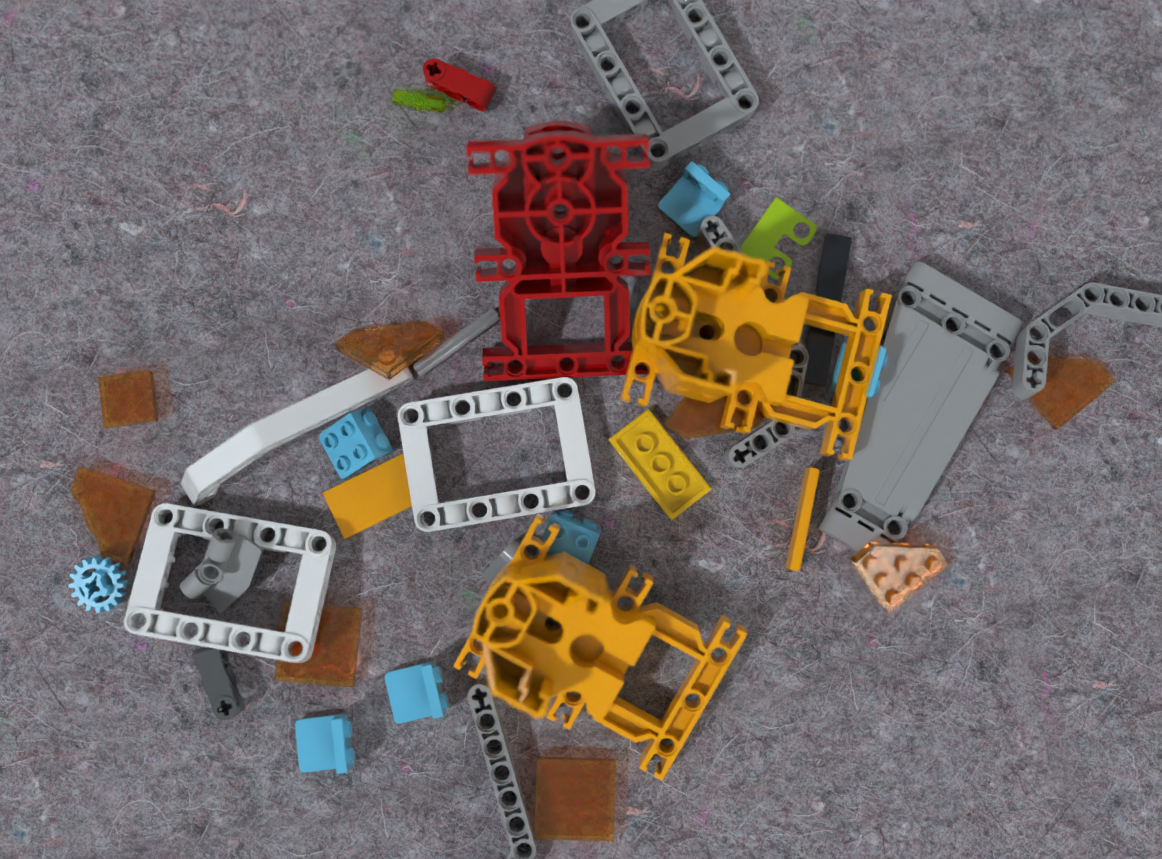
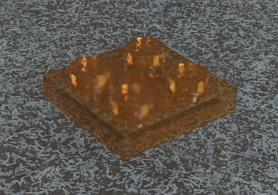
(128, 399)

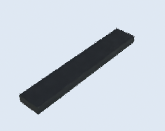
(829, 286)

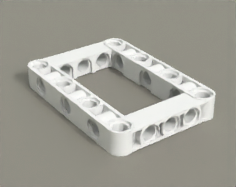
(489, 403)
(156, 565)

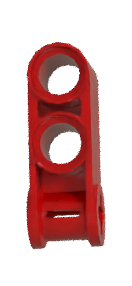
(459, 84)

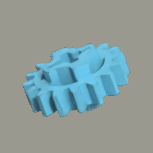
(98, 583)

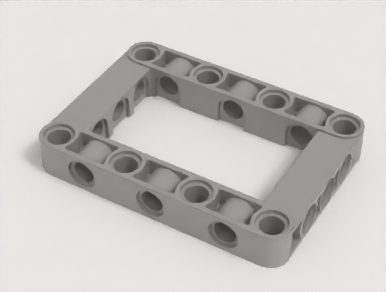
(624, 93)

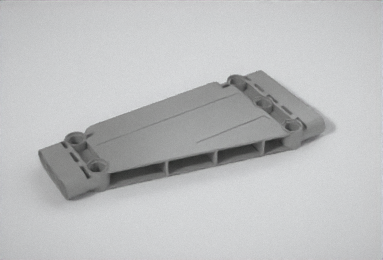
(922, 406)

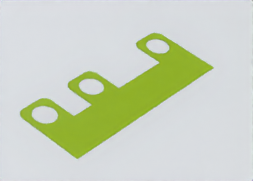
(775, 222)

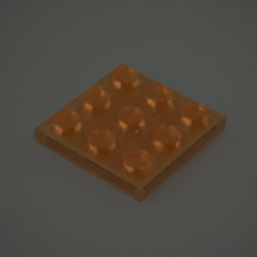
(334, 649)
(575, 799)

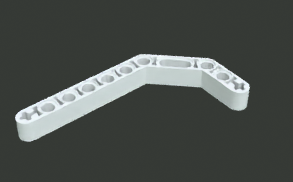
(205, 476)

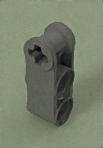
(218, 681)

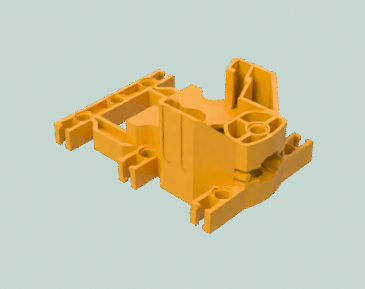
(748, 341)
(589, 648)

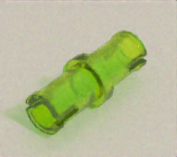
(419, 101)

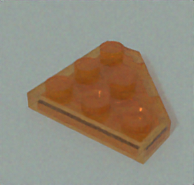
(389, 347)
(1068, 388)
(702, 419)
(113, 511)
(897, 570)

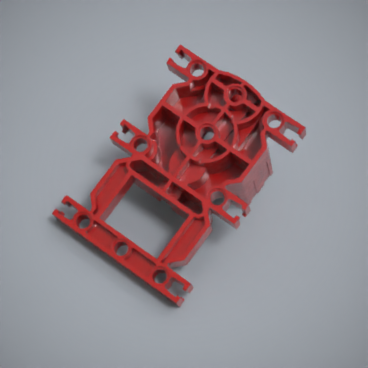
(560, 250)

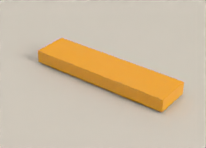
(802, 518)

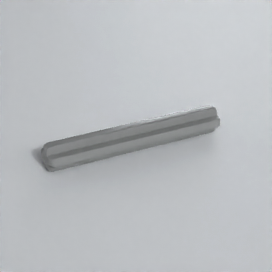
(456, 342)

